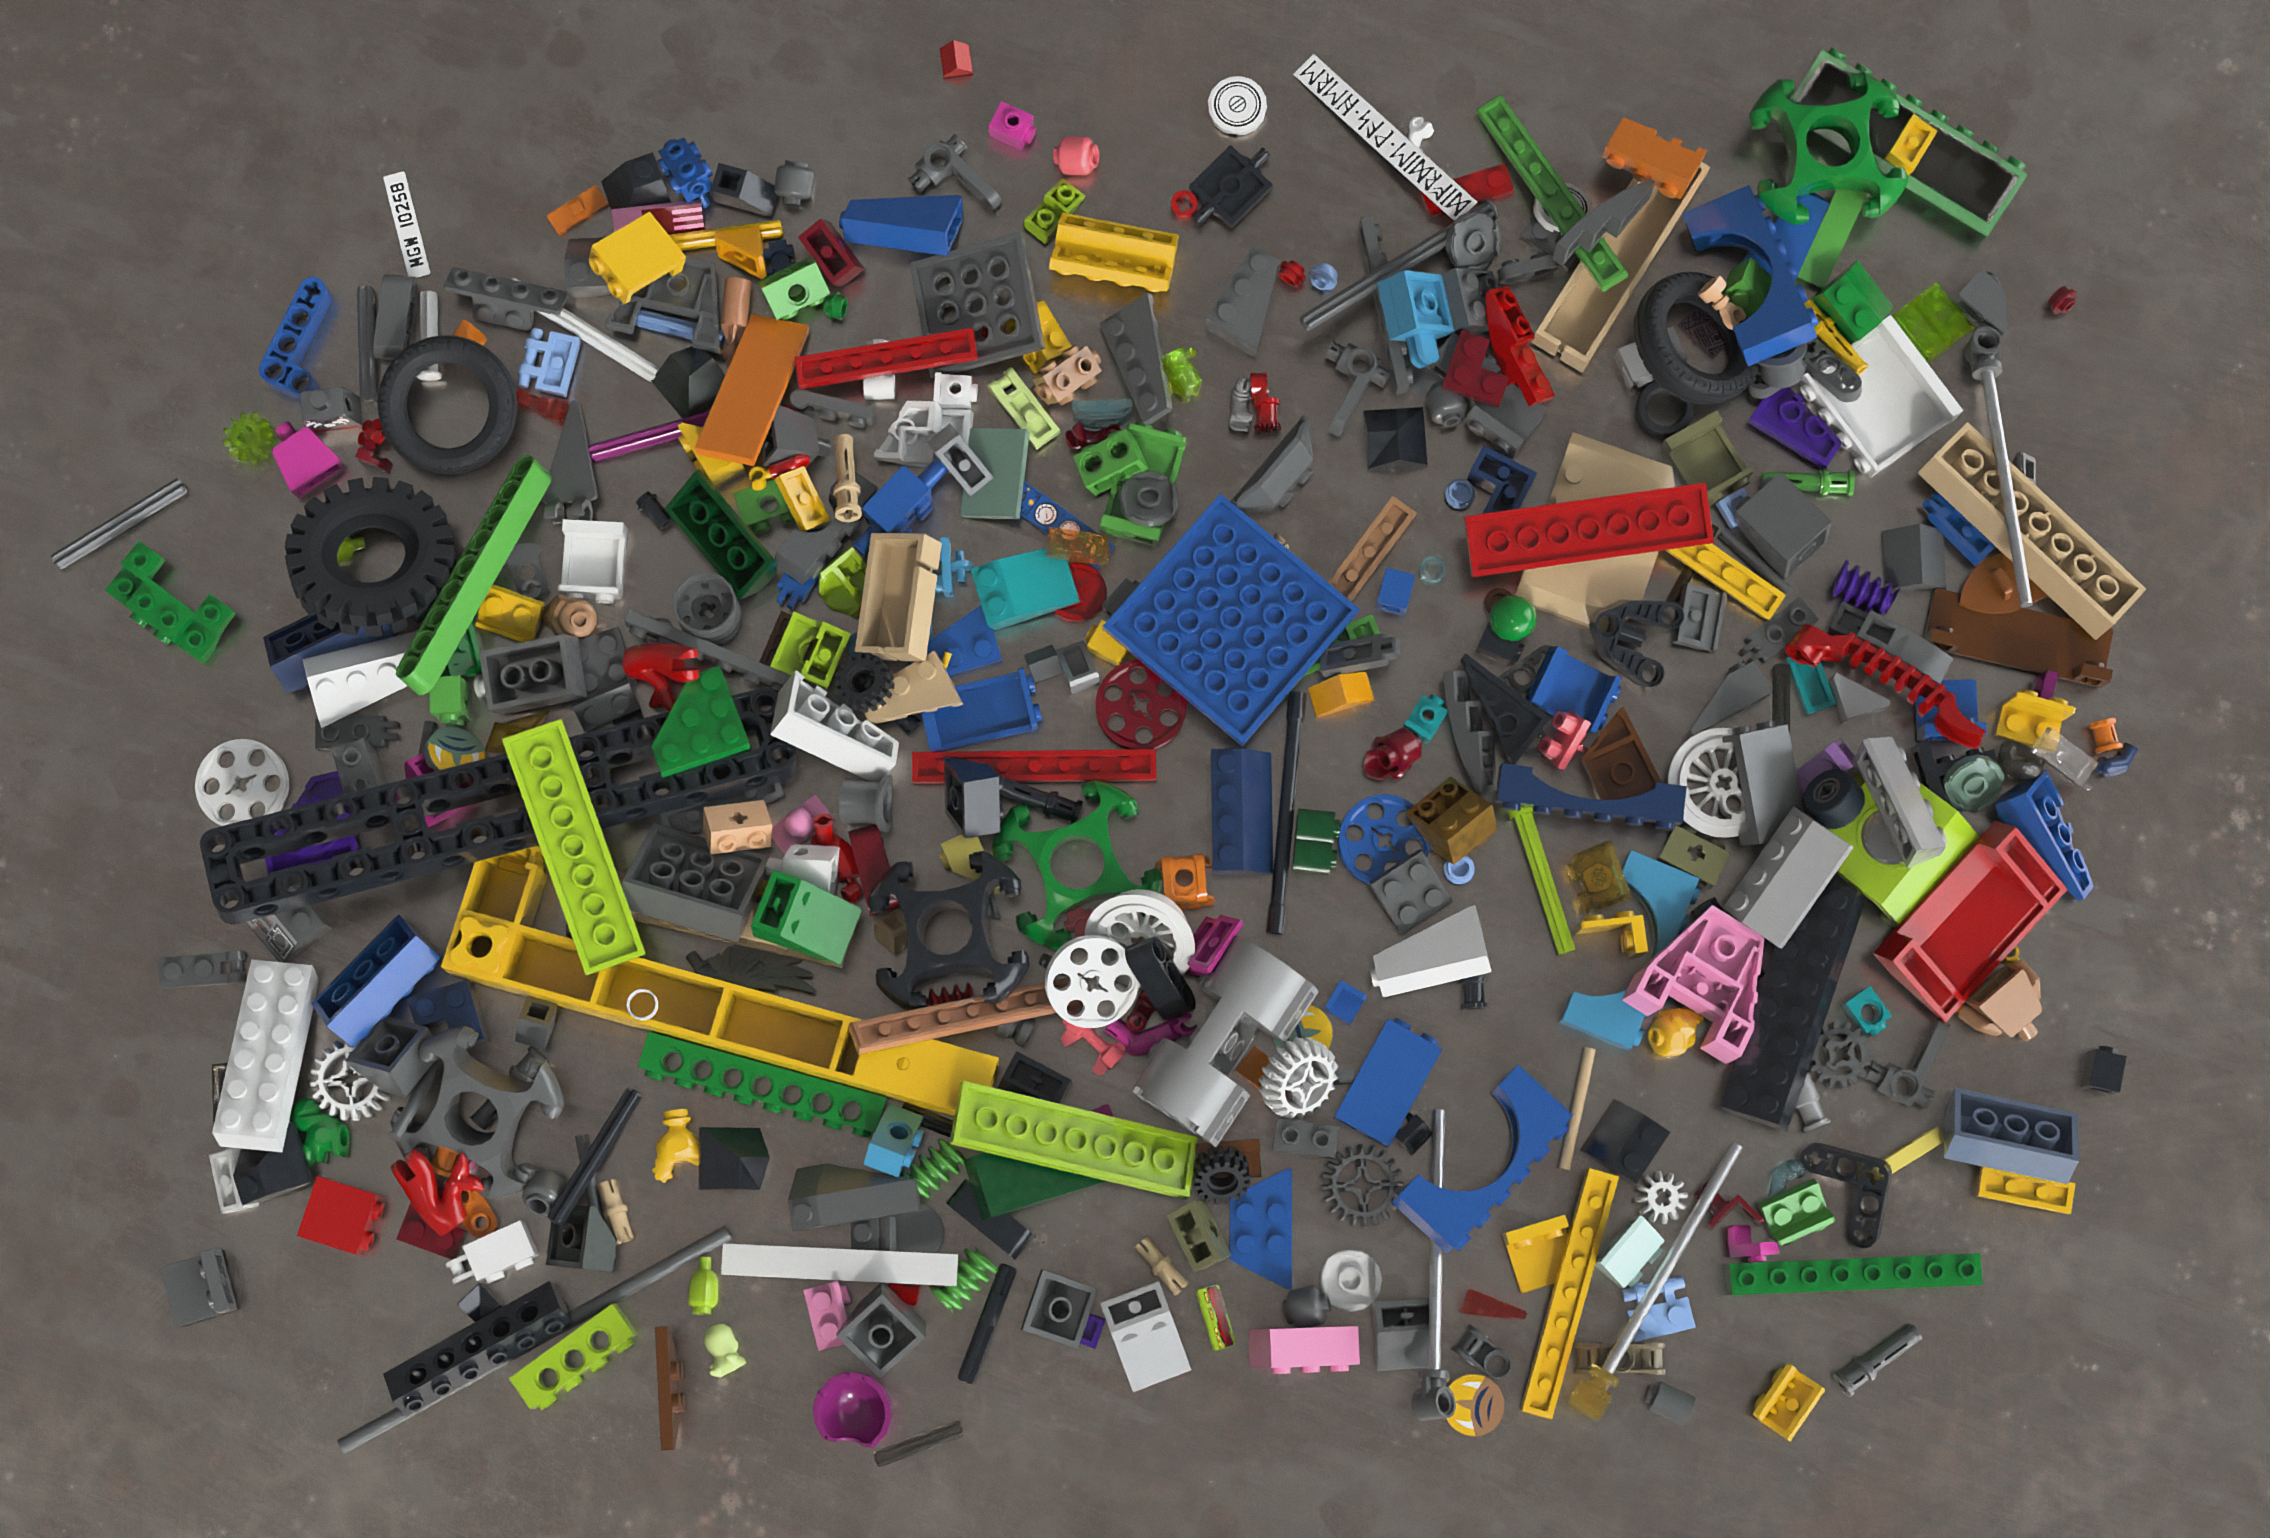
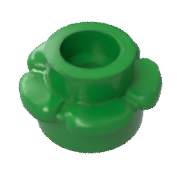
(836, 306)

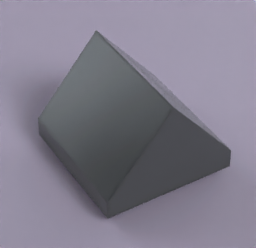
(1043, 663)

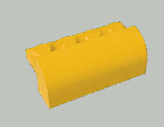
(1114, 252)

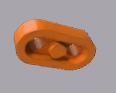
(477, 1207)

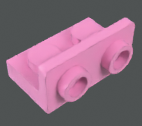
(828, 1312)

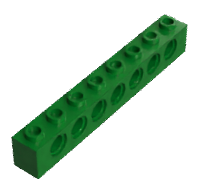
(660, 1047)
(1853, 1274)

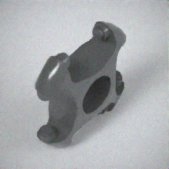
(509, 1097)

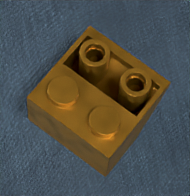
(1453, 819)

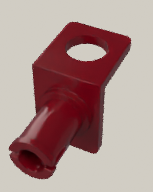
(1722, 1208)

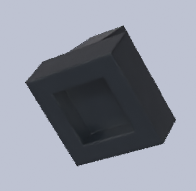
(1413, 1134)

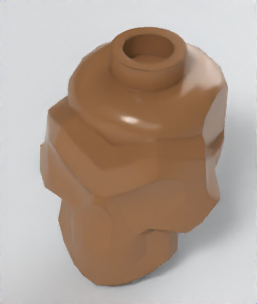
(570, 616)

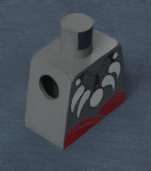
(328, 410)

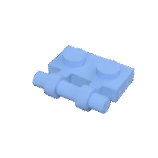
(557, 363)
(1664, 1317)

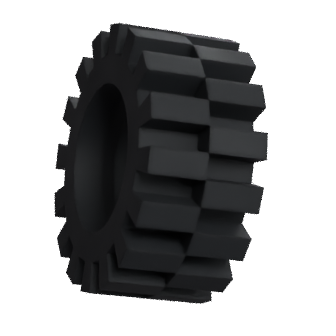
(853, 671)
(1221, 1161)

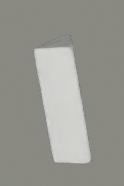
(223, 1168)

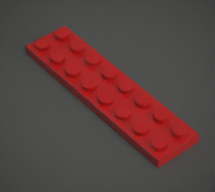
(1588, 529)

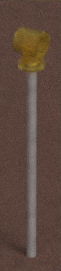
(1592, 1396)

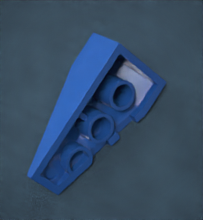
(2036, 814)

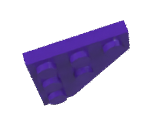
(317, 789)

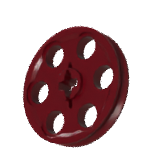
(1137, 719)

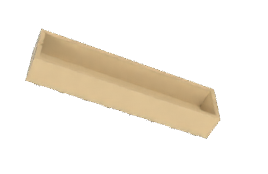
(1584, 312)

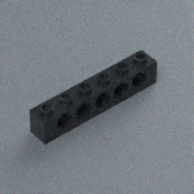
(477, 1349)

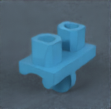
(960, 566)

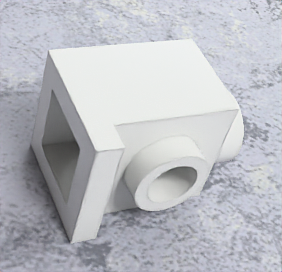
(947, 399)

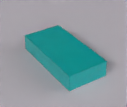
(1811, 687)

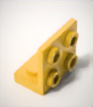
(2026, 716)
(1634, 936)
(1537, 1252)

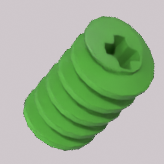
(935, 1167)
(967, 1276)

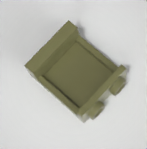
(1707, 456)

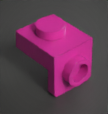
(1741, 1245)

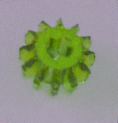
(238, 443)

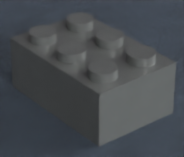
(533, 674)

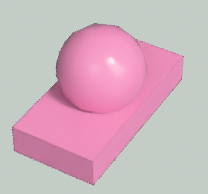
(798, 824)

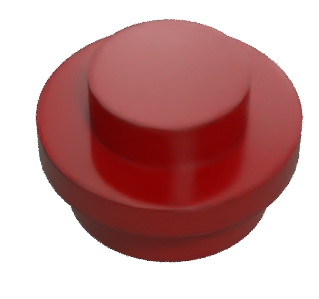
(1292, 273)

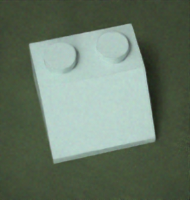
(1629, 1252)

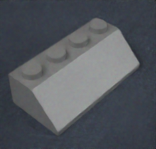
(1899, 800)
(1787, 877)

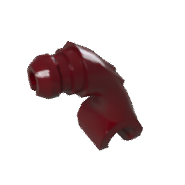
(1081, 437)
(1140, 1014)

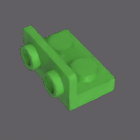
(1796, 1212)

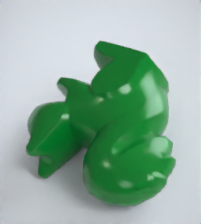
(323, 1131)

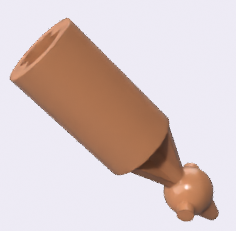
(734, 314)

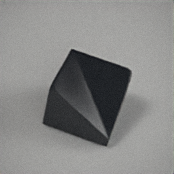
(479, 1302)

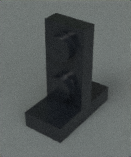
(1931, 773)

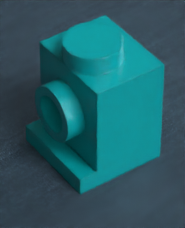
(1426, 728)

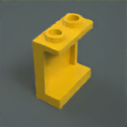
(635, 257)

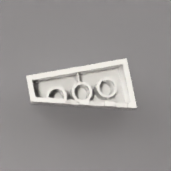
(355, 676)
(831, 731)

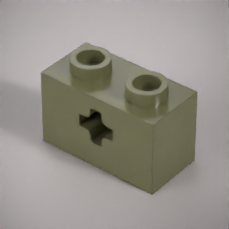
(1711, 854)
(1198, 1235)

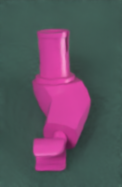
(1141, 1042)

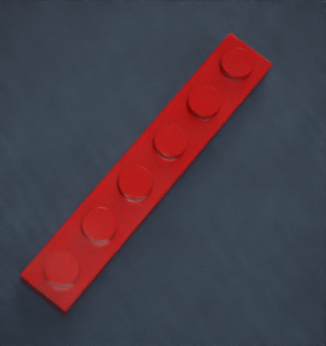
(886, 358)

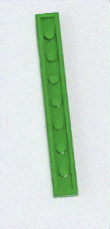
(1548, 188)

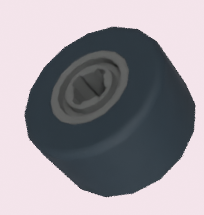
(1834, 798)

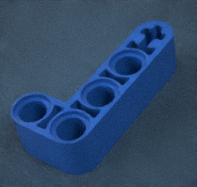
(301, 335)

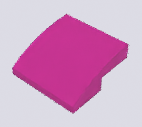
(1211, 942)

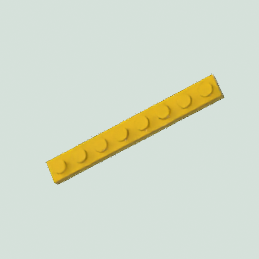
(1569, 1293)

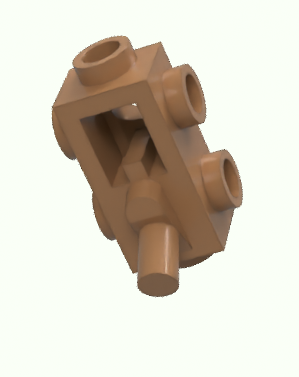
(1063, 377)

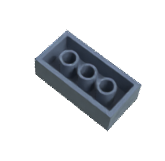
(2011, 1135)

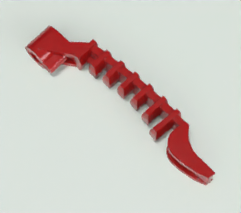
(1813, 645)

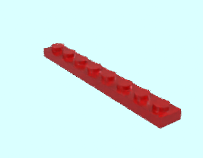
(1045, 765)

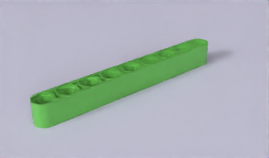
(473, 575)

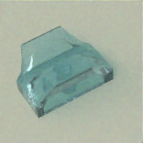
(1102, 413)

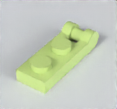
(1024, 408)

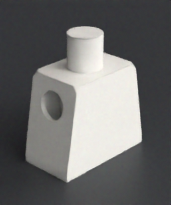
(810, 863)

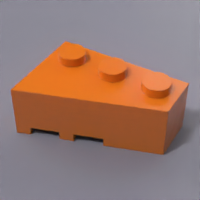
(1651, 157)

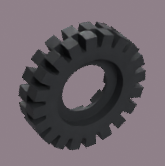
(352, 603)

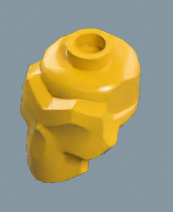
(1674, 1031)

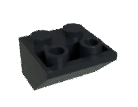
(1034, 1080)

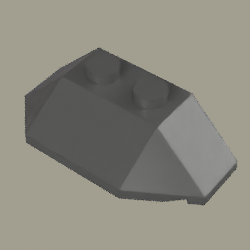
(1279, 473)

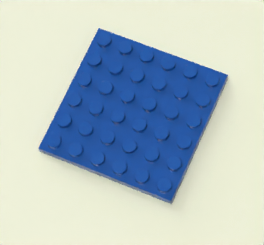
(1231, 619)

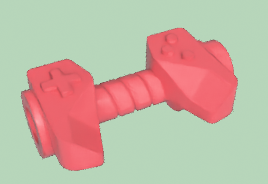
(1109, 1053)

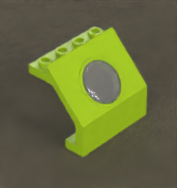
(1876, 864)

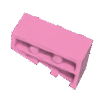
(1304, 1348)

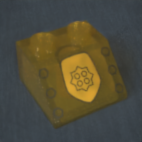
(1599, 878)

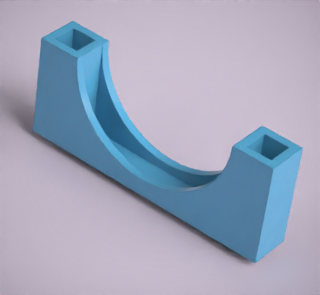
(1666, 897)

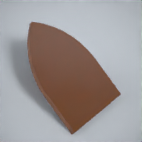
(1993, 587)

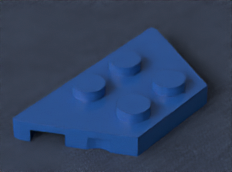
(1263, 1229)

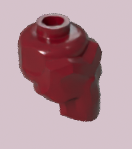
(1392, 755)

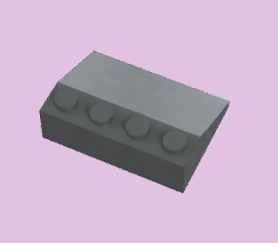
(689, 887)

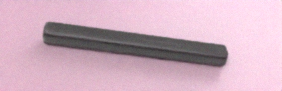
(119, 523)

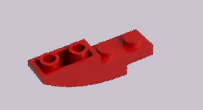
(1510, 338)

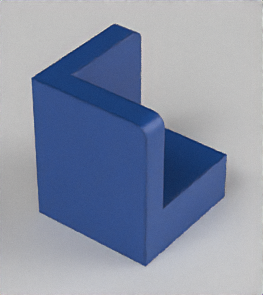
(1395, 591)
(1345, 1002)

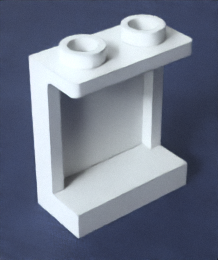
(593, 560)

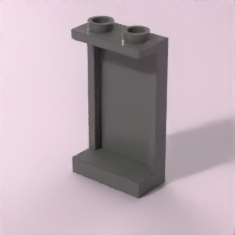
(1766, 778)

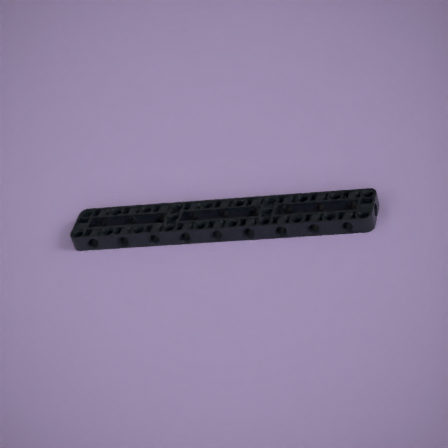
(455, 847)

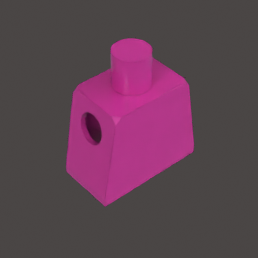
(304, 459)

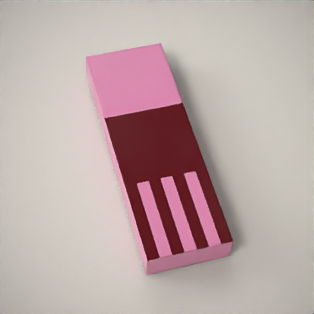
(673, 216)

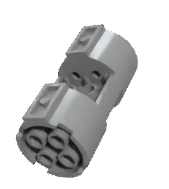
(1252, 996)

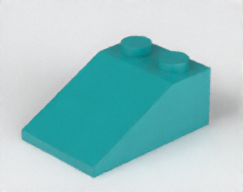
(1023, 587)

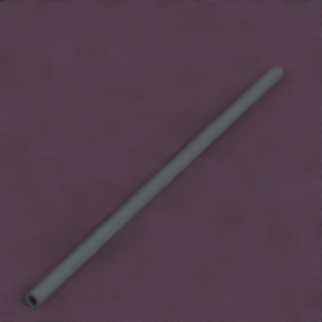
(577, 1316)

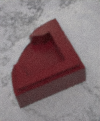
(367, 458)

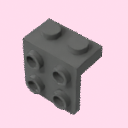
(1507, 425)

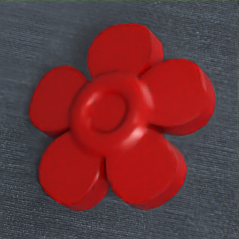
(371, 435)

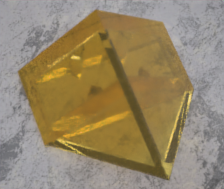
(513, 727)

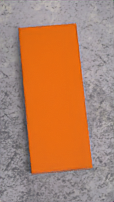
(577, 210)

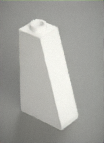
(1433, 956)

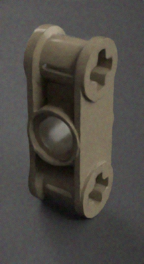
(1638, 1357)

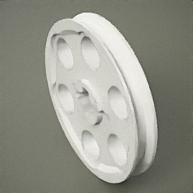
(229, 778)
(1093, 995)

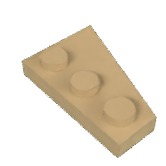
(917, 689)

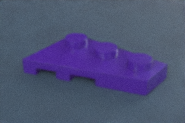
(1796, 427)

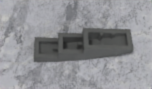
(1608, 217)
(1474, 743)

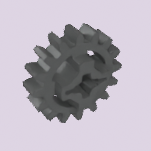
(1850, 1063)

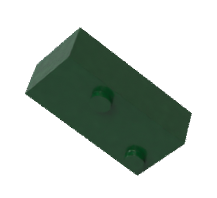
(1011, 1184)

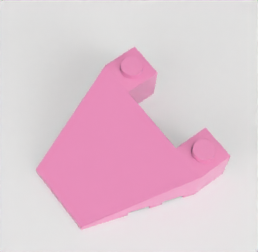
(1710, 971)

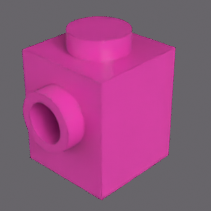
(1012, 126)

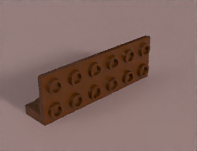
(2020, 640)

